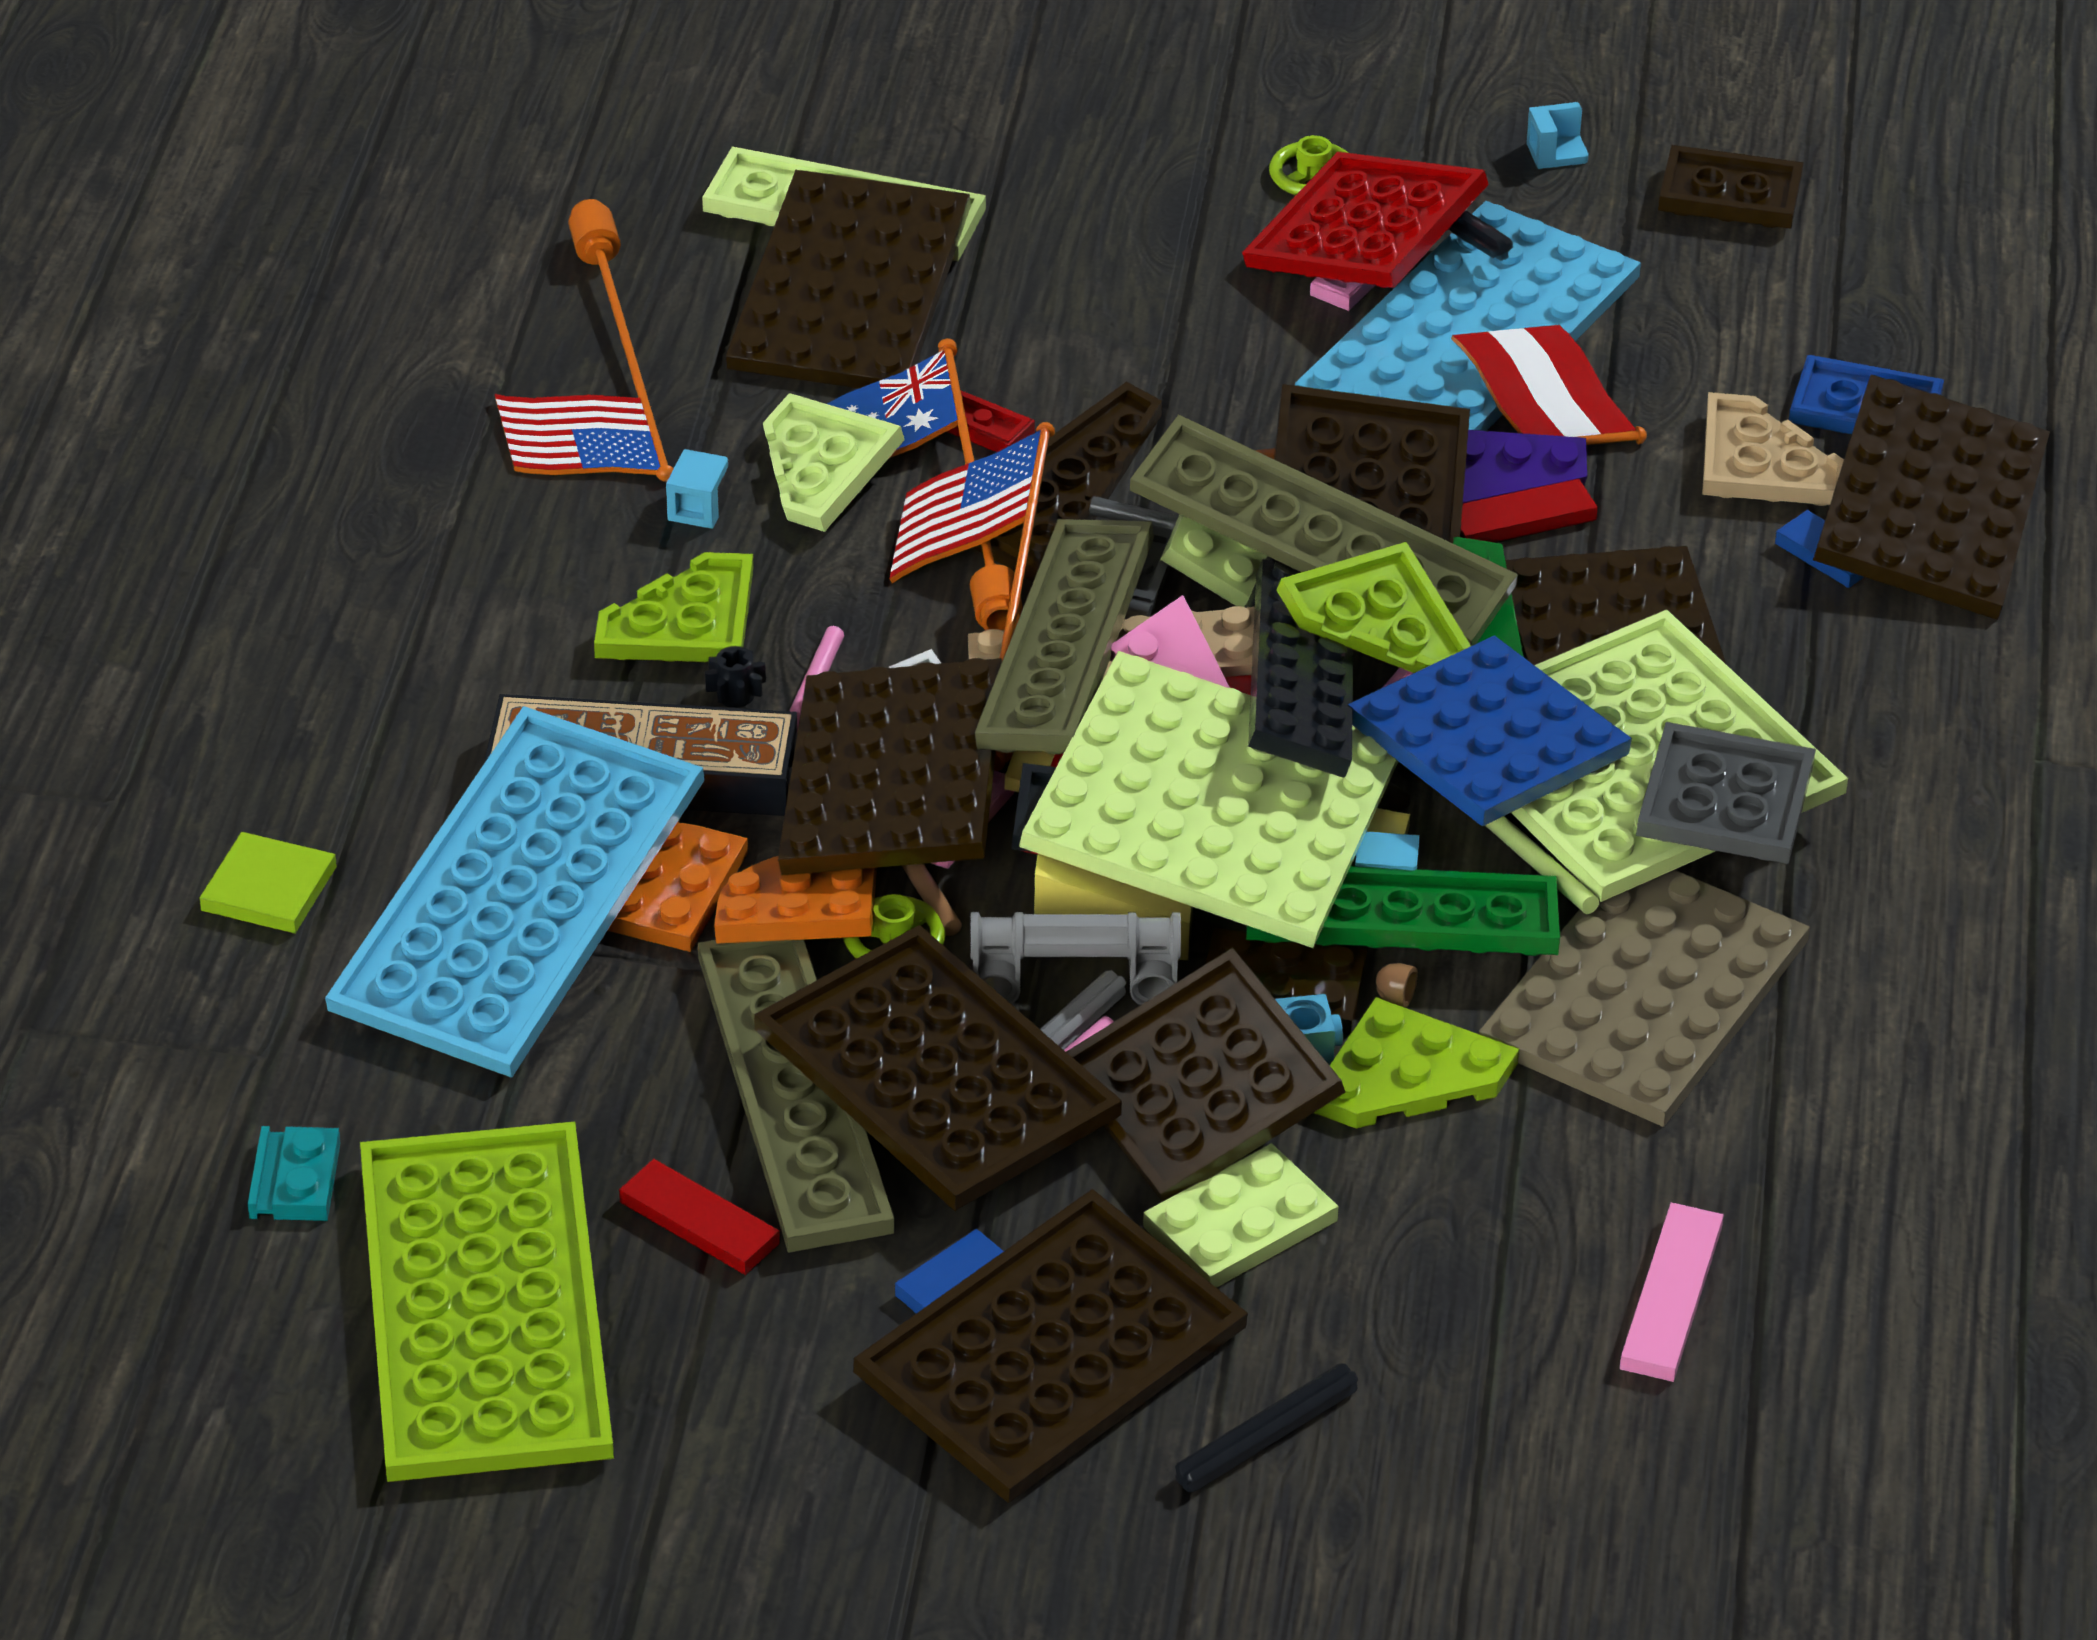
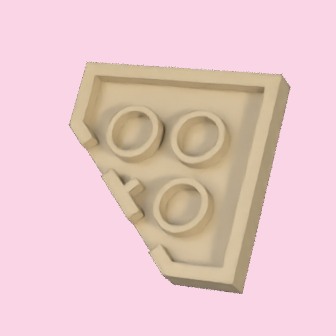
(1762, 458)

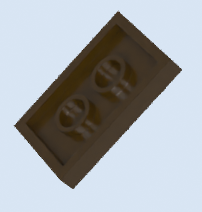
(1730, 186)
(1299, 970)

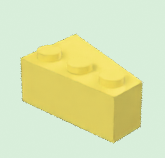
(1073, 890)

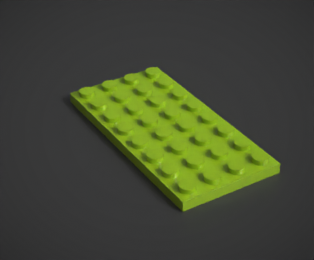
(484, 1302)

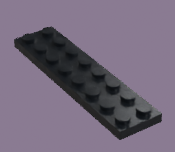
(1298, 684)

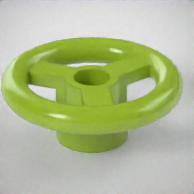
(1311, 154)
(893, 917)

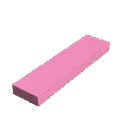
(1671, 1292)

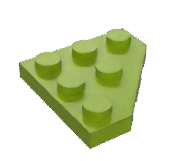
(1377, 607)
(682, 614)
(1413, 1066)

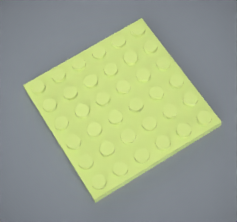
(1639, 683)
(1184, 809)

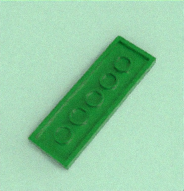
(1441, 912)

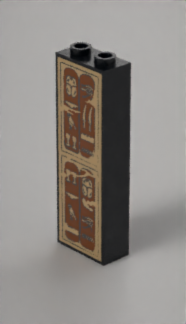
(741, 751)

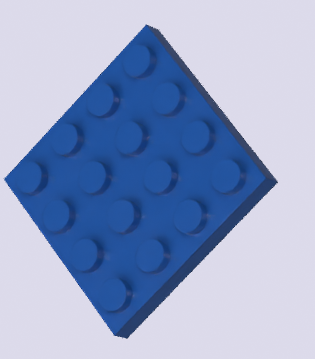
(1489, 730)

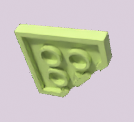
(824, 457)

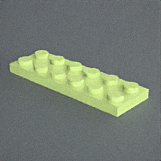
(755, 184)

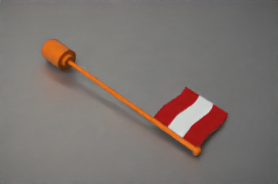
(1544, 385)

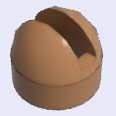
(1397, 983)

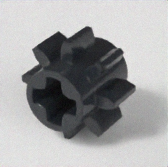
(735, 676)

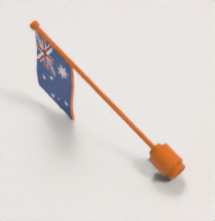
(925, 405)

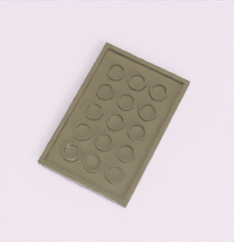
(1647, 992)

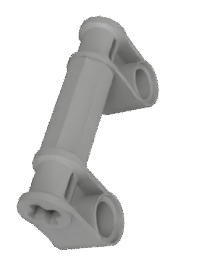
(1148, 942)

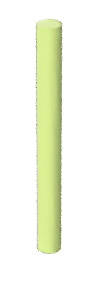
(1544, 864)

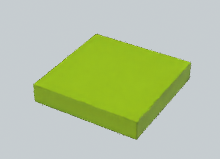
(268, 882)

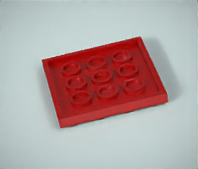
(1365, 219)

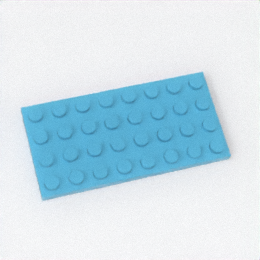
(1406, 339)
(515, 891)

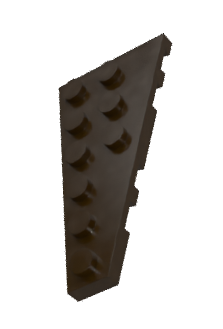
(1081, 463)

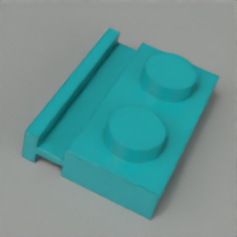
(294, 1173)

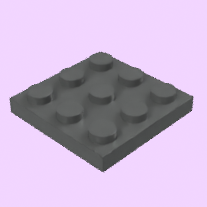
(1726, 792)

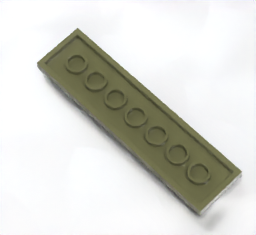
(1305, 519)
(1064, 635)
(807, 1145)

